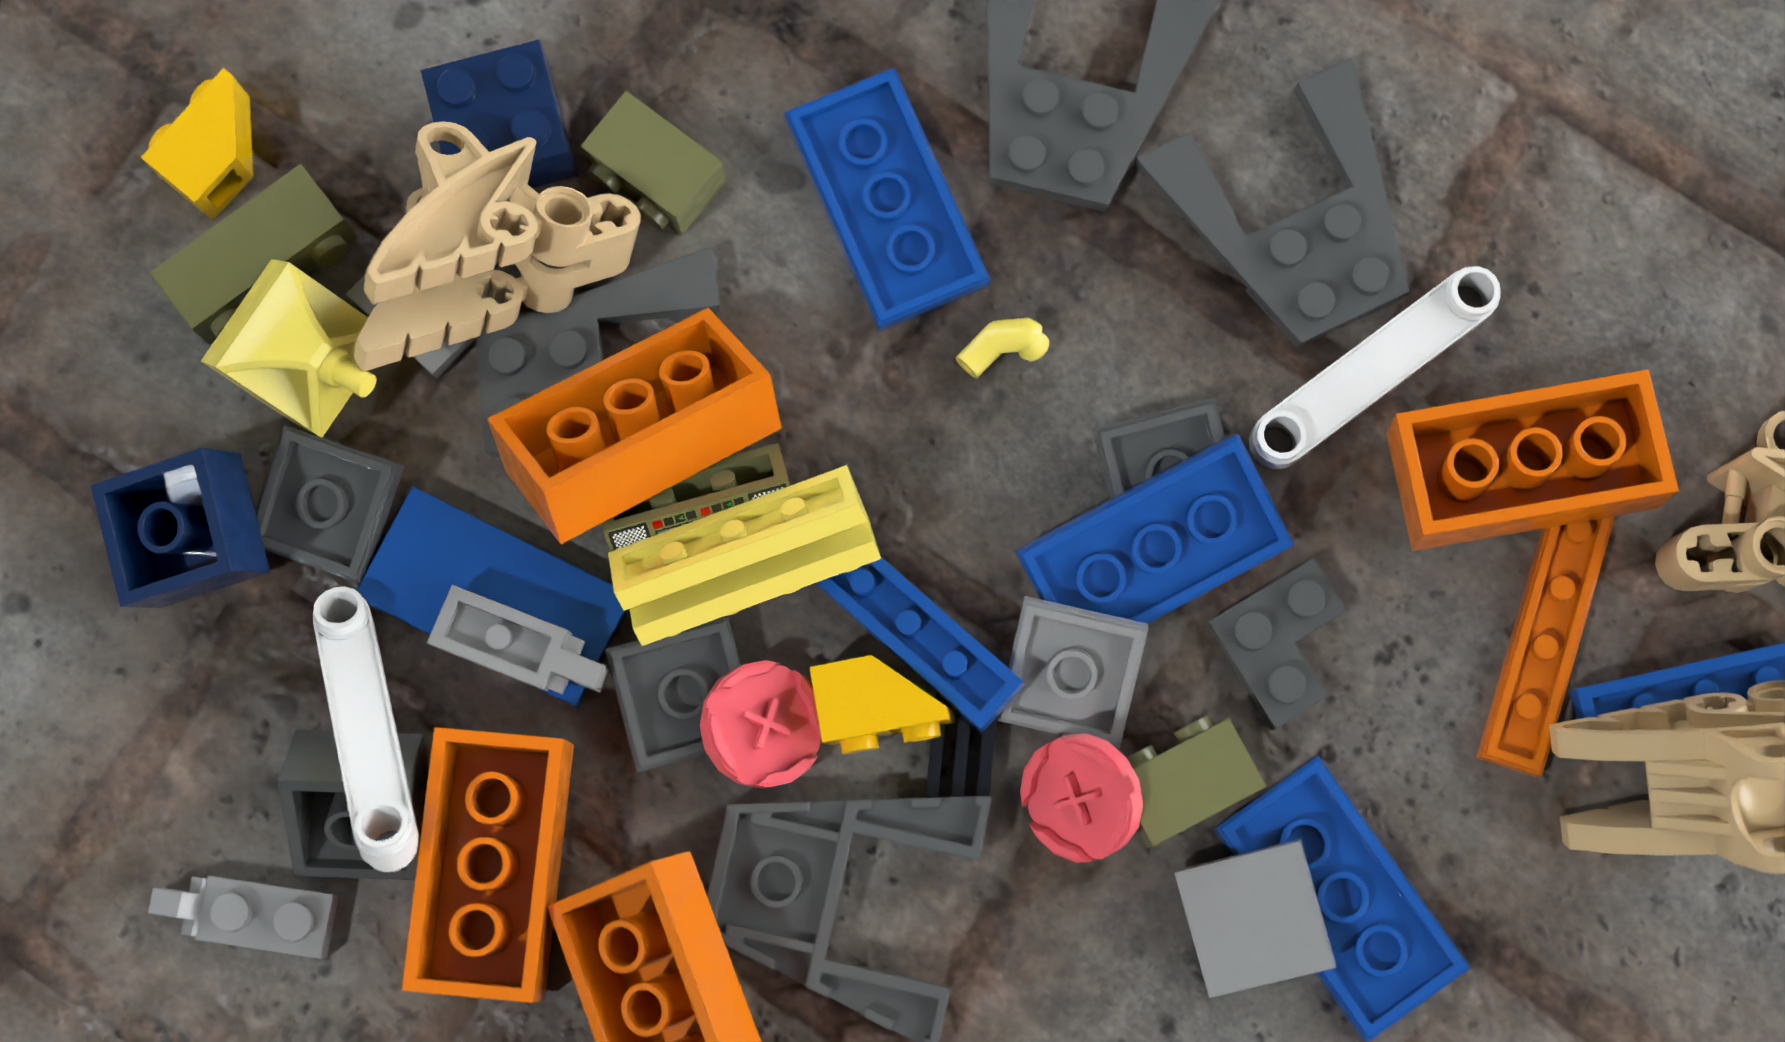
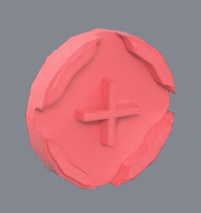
(761, 725)
(1081, 797)

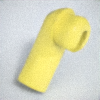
(1000, 337)

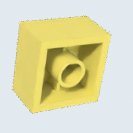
(293, 348)

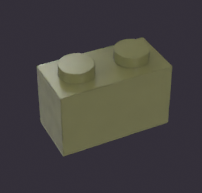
(652, 165)
(1192, 779)

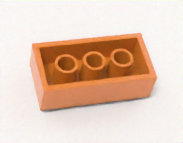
(635, 424)
(1531, 460)
(488, 865)
(652, 958)

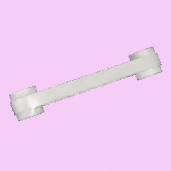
(1375, 366)
(364, 729)

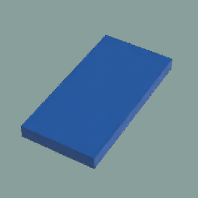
(887, 199)
(1161, 539)
(444, 547)
(1378, 927)

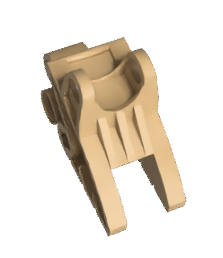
(462, 223)
(1737, 552)
(1709, 778)

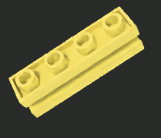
(743, 556)

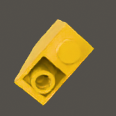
(207, 146)
(871, 700)

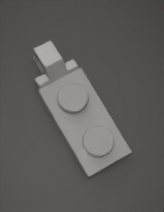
(513, 643)
(251, 915)

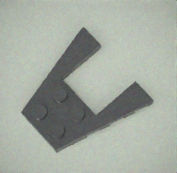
(1070, 134)
(1321, 262)
(557, 345)
(782, 884)

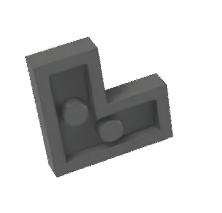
(1262, 638)

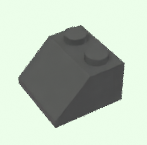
(318, 809)

